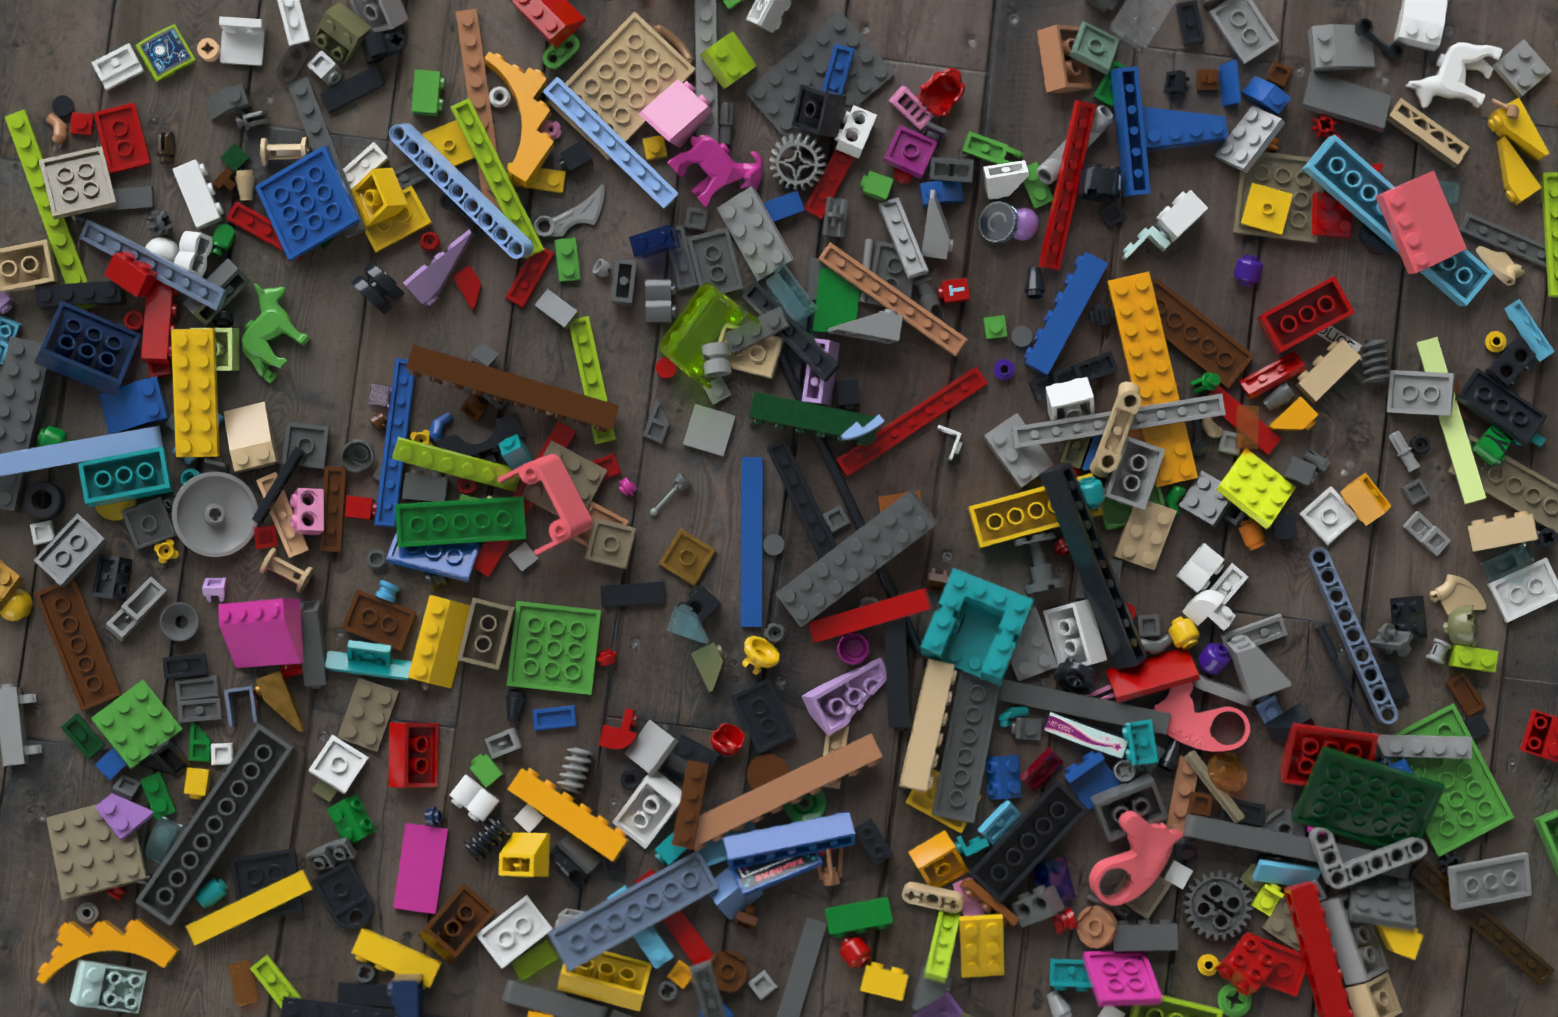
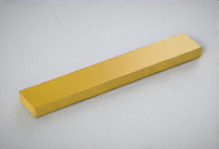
(249, 907)

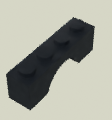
(86, 293)
(505, 428)

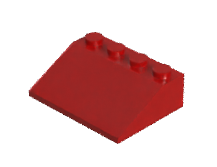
(1306, 743)

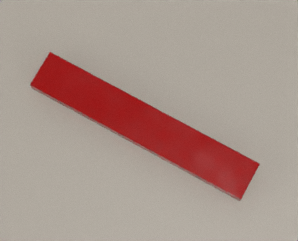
(870, 615)
(684, 932)

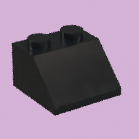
(819, 110)
(686, 750)

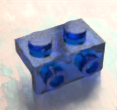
(1055, 873)

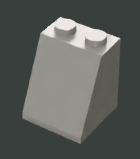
(1254, 669)

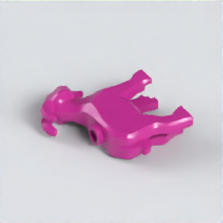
(717, 165)

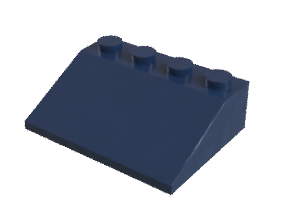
(87, 348)

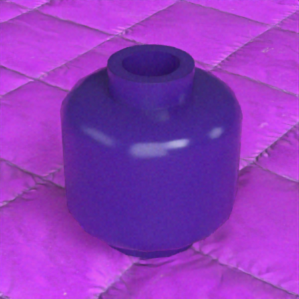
(1248, 270)
(1214, 658)

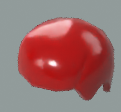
(727, 739)

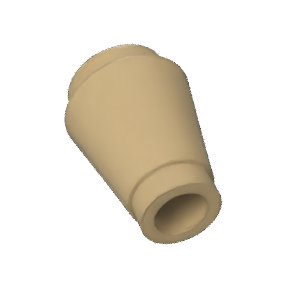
(245, 183)

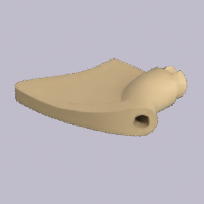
(1500, 265)
(1457, 593)

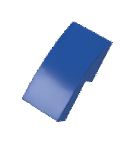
(784, 206)
(111, 764)

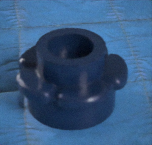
(433, 816)

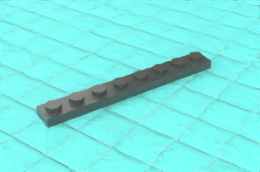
(319, 135)

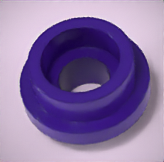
(1004, 376)

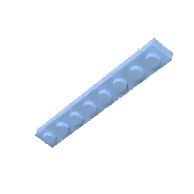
(610, 142)

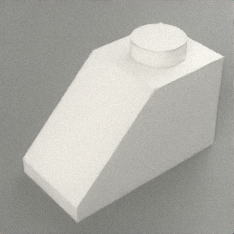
(1004, 178)

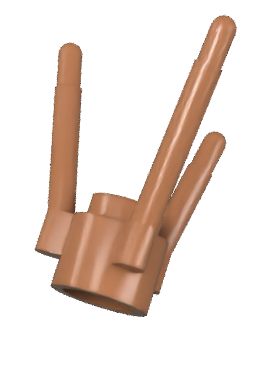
(831, 874)

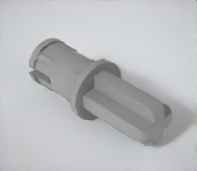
(1404, 451)

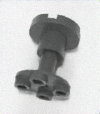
(1041, 572)

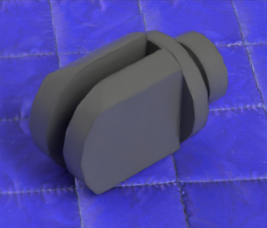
(244, 122)

